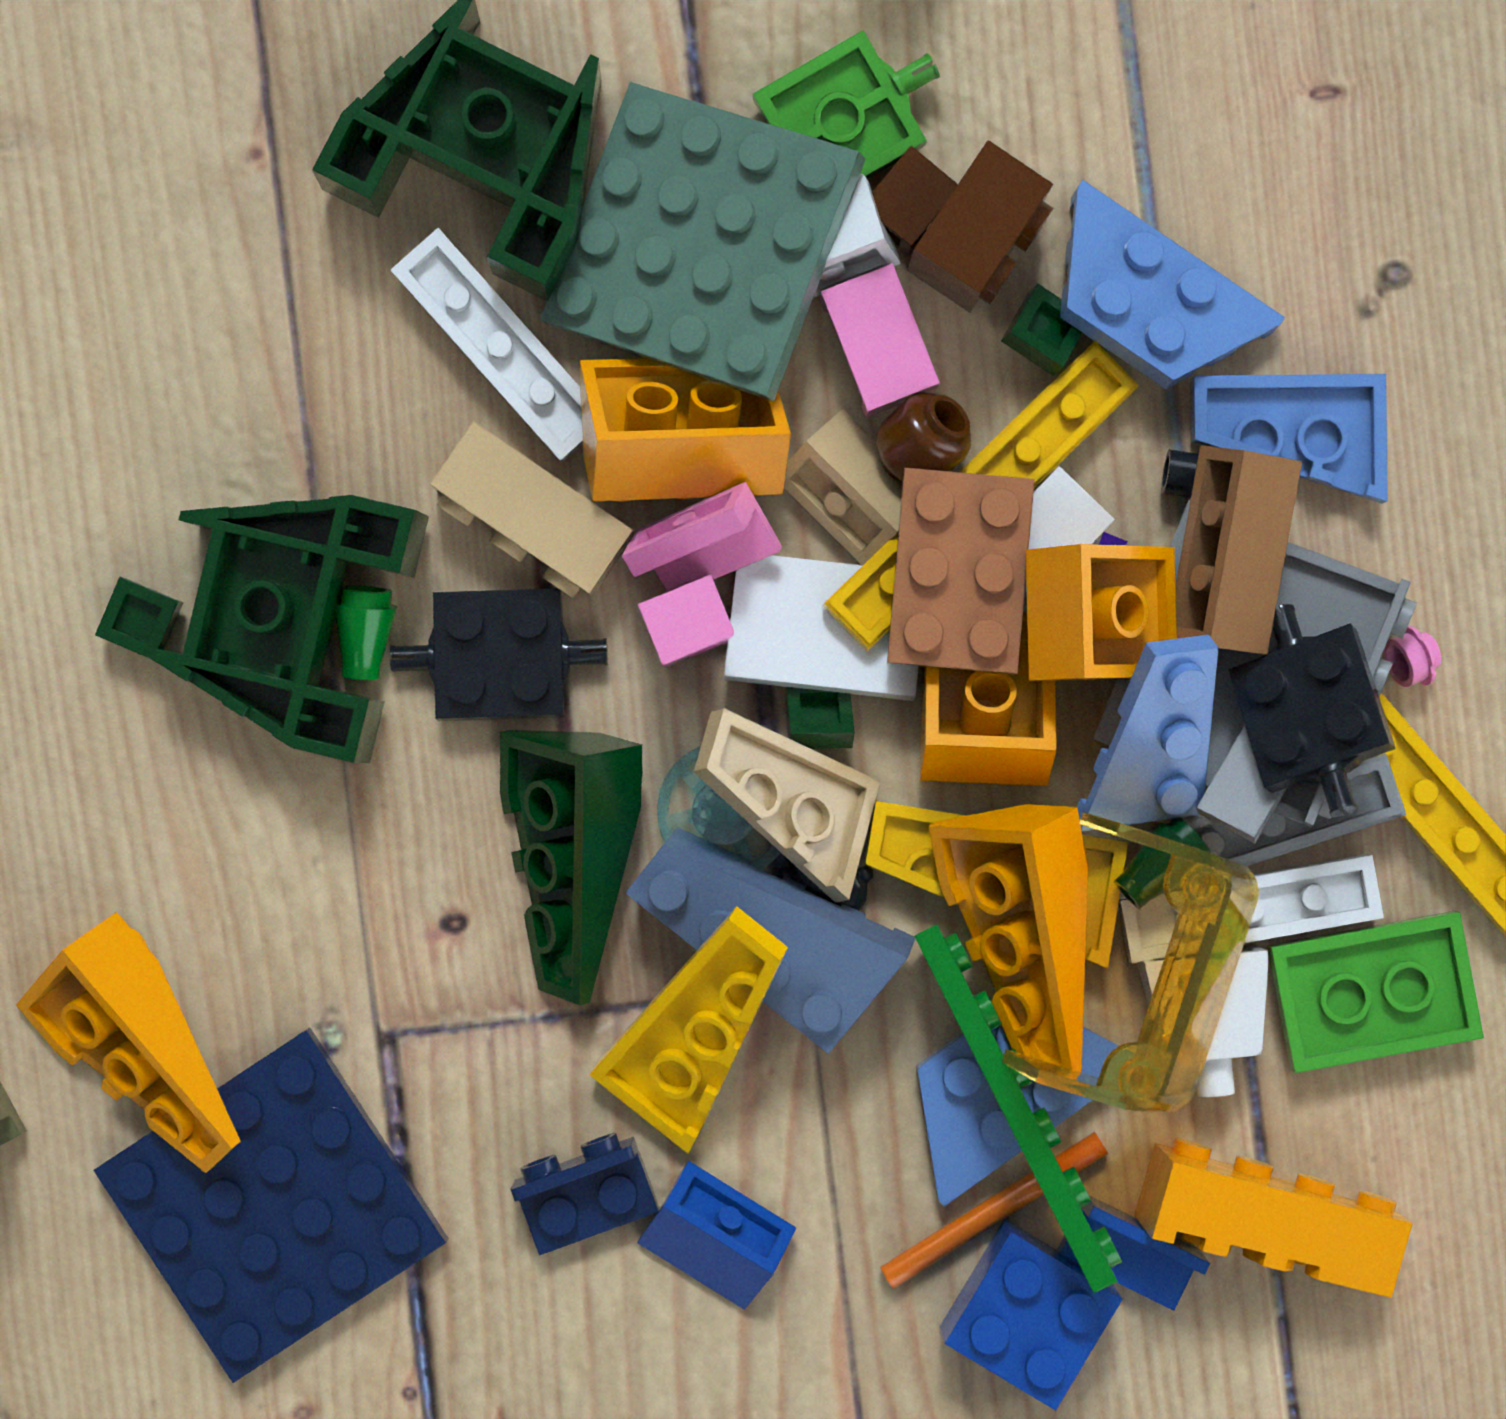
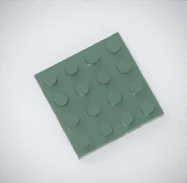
(703, 239)

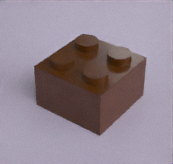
(979, 225)

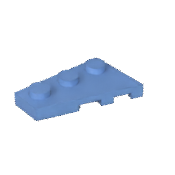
(1163, 738)

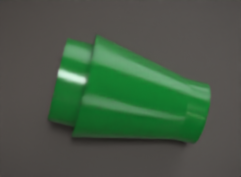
(363, 629)

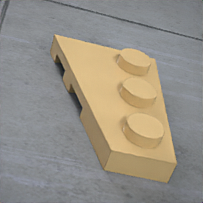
(792, 797)

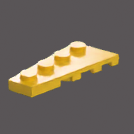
(690, 1033)

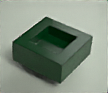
(1040, 332)
(138, 617)
(819, 718)

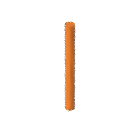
(986, 1215)

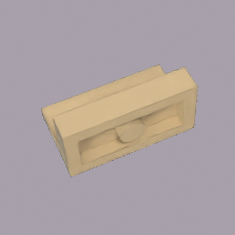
(846, 486)

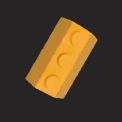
(676, 434)

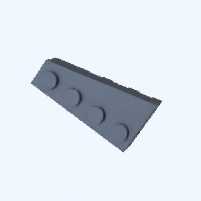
(833, 952)

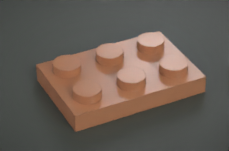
(960, 570)

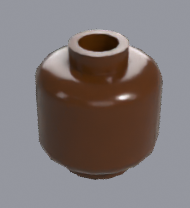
(924, 434)

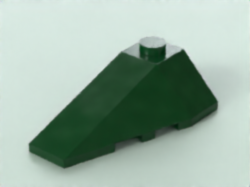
(575, 828)

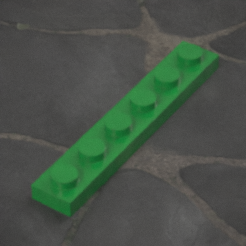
(1032, 1130)

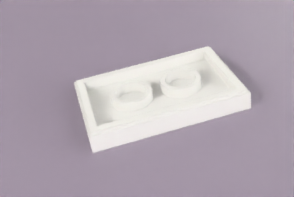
(795, 642)

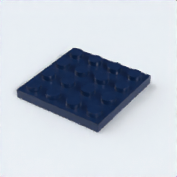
(287, 1220)

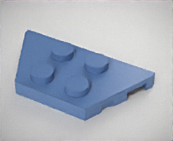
(1151, 295)
(965, 1121)

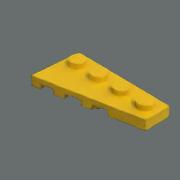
(903, 848)

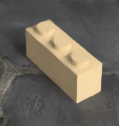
(530, 511)

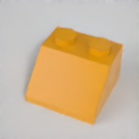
(1097, 608)

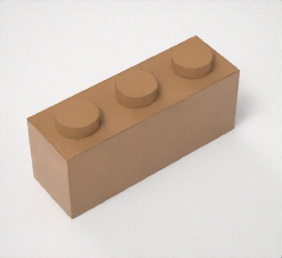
(1235, 547)

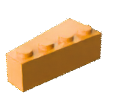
(1272, 1218)

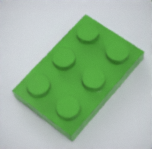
(1375, 991)

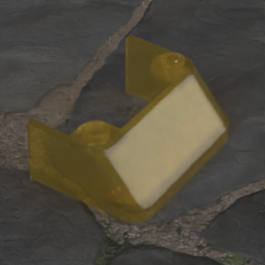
(1167, 1060)

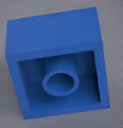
(1028, 1315)

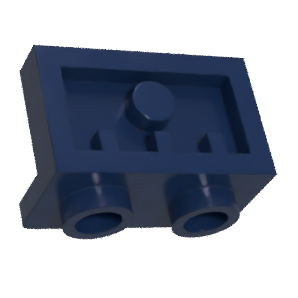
(585, 1193)

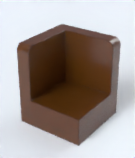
(911, 198)

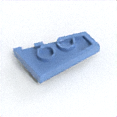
(1319, 419)

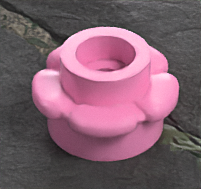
(1413, 657)

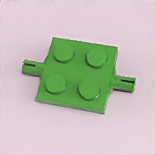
(851, 102)

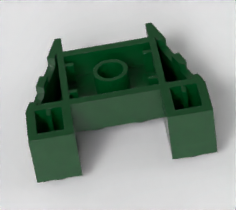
(483, 125)
(271, 610)

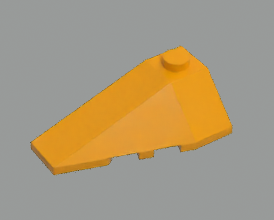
(1025, 903)
(118, 1014)

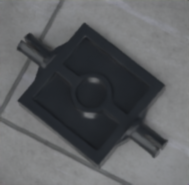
(498, 654)
(1311, 710)

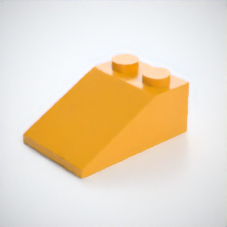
(988, 725)

